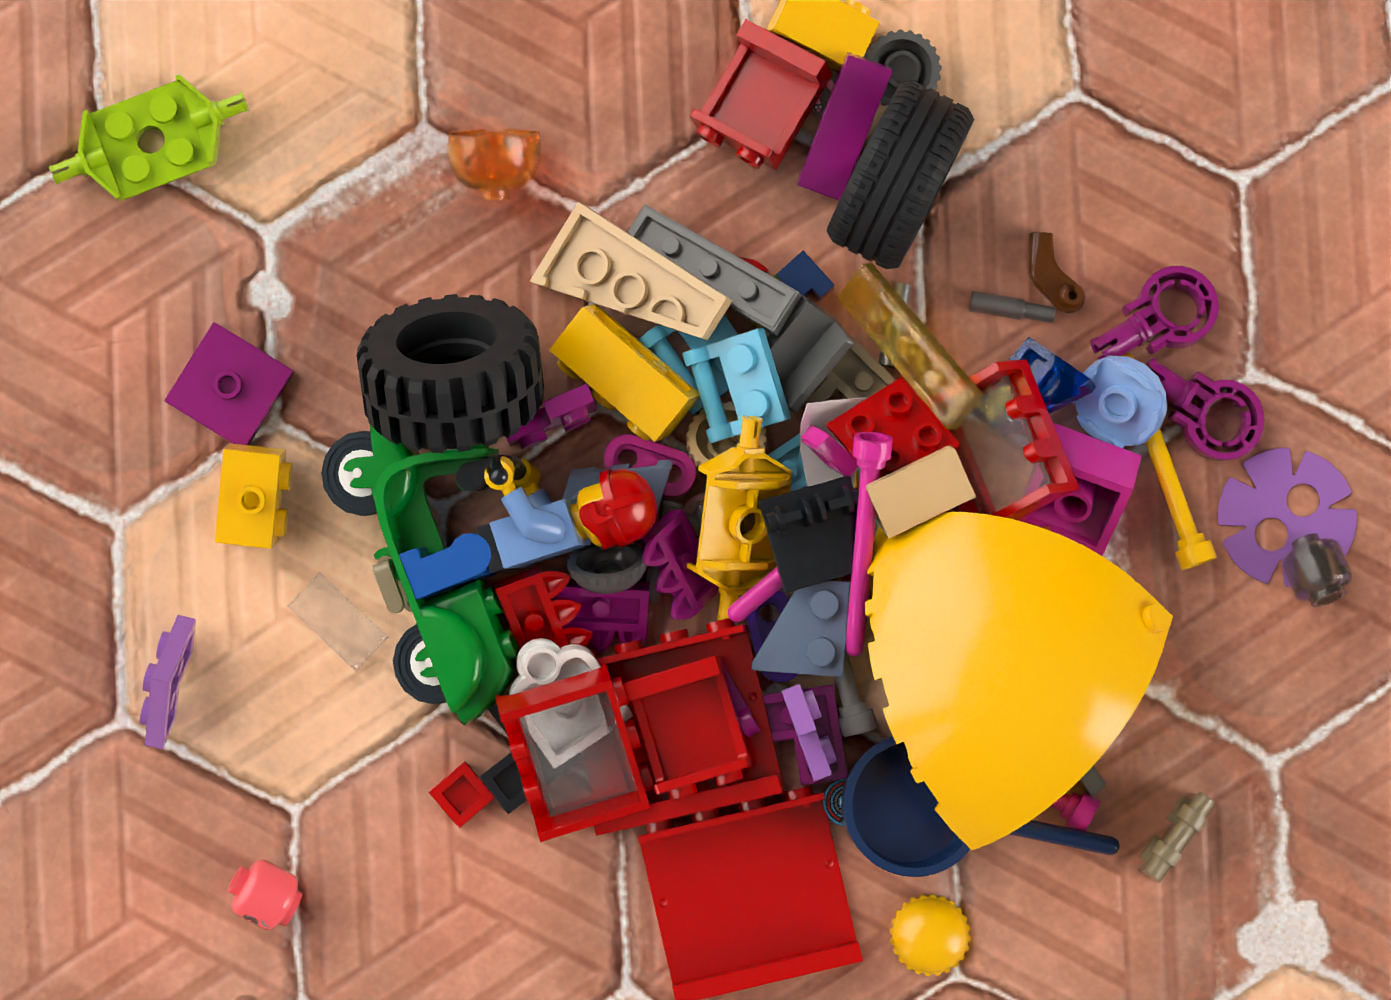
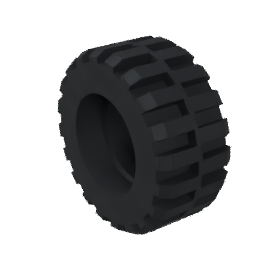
(450, 373)

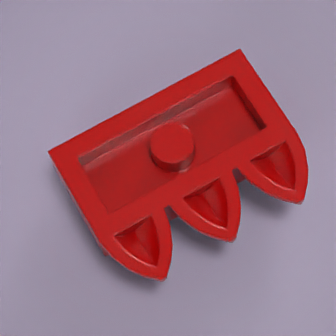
(532, 611)

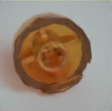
(494, 159)

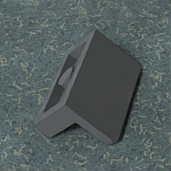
(807, 350)

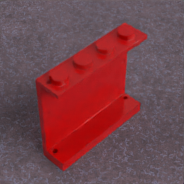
(677, 649)
(749, 895)

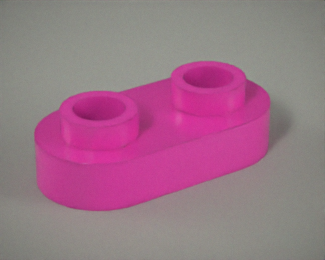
(648, 455)

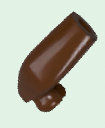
(1049, 278)

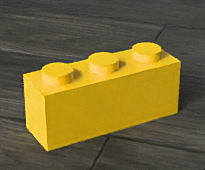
(624, 373)

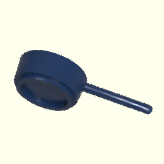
(902, 833)

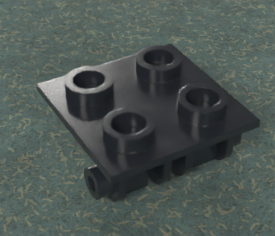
(812, 532)

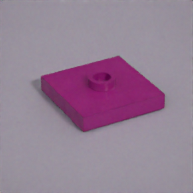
(229, 385)

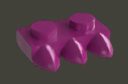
(670, 547)
(607, 613)

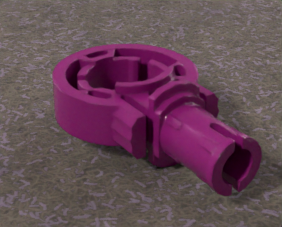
(1136, 330)
(1206, 391)

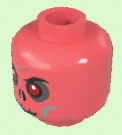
(265, 894)

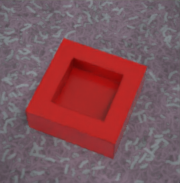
(462, 794)

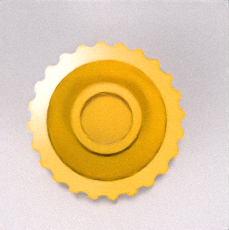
(930, 934)

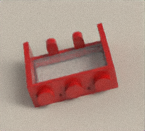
(1011, 446)
(575, 752)

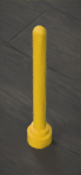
(1192, 546)

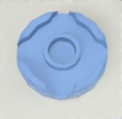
(1125, 404)

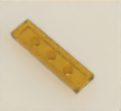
(910, 346)

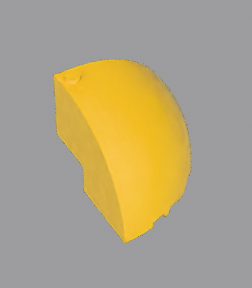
(1005, 662)

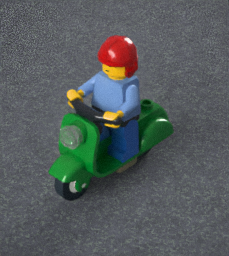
(459, 641)

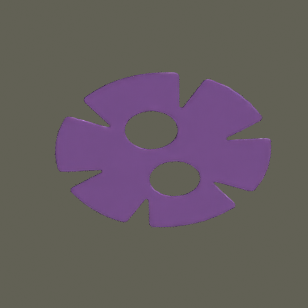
(1273, 479)

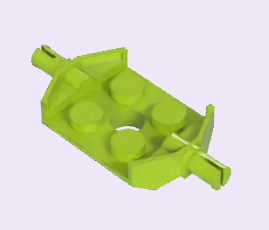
(111, 139)

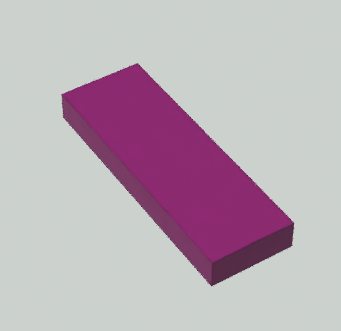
(844, 126)

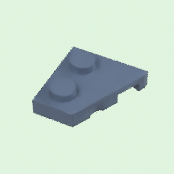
(809, 633)

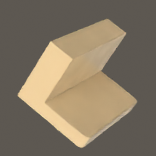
(919, 491)

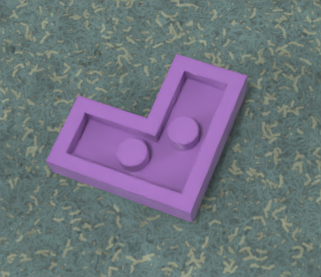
(163, 681)
(803, 710)

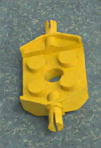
(732, 491)

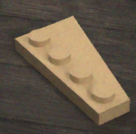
(620, 272)

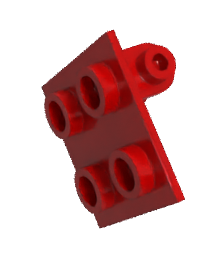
(900, 414)

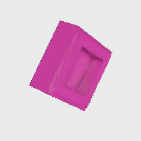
(829, 451)

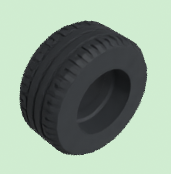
(899, 174)

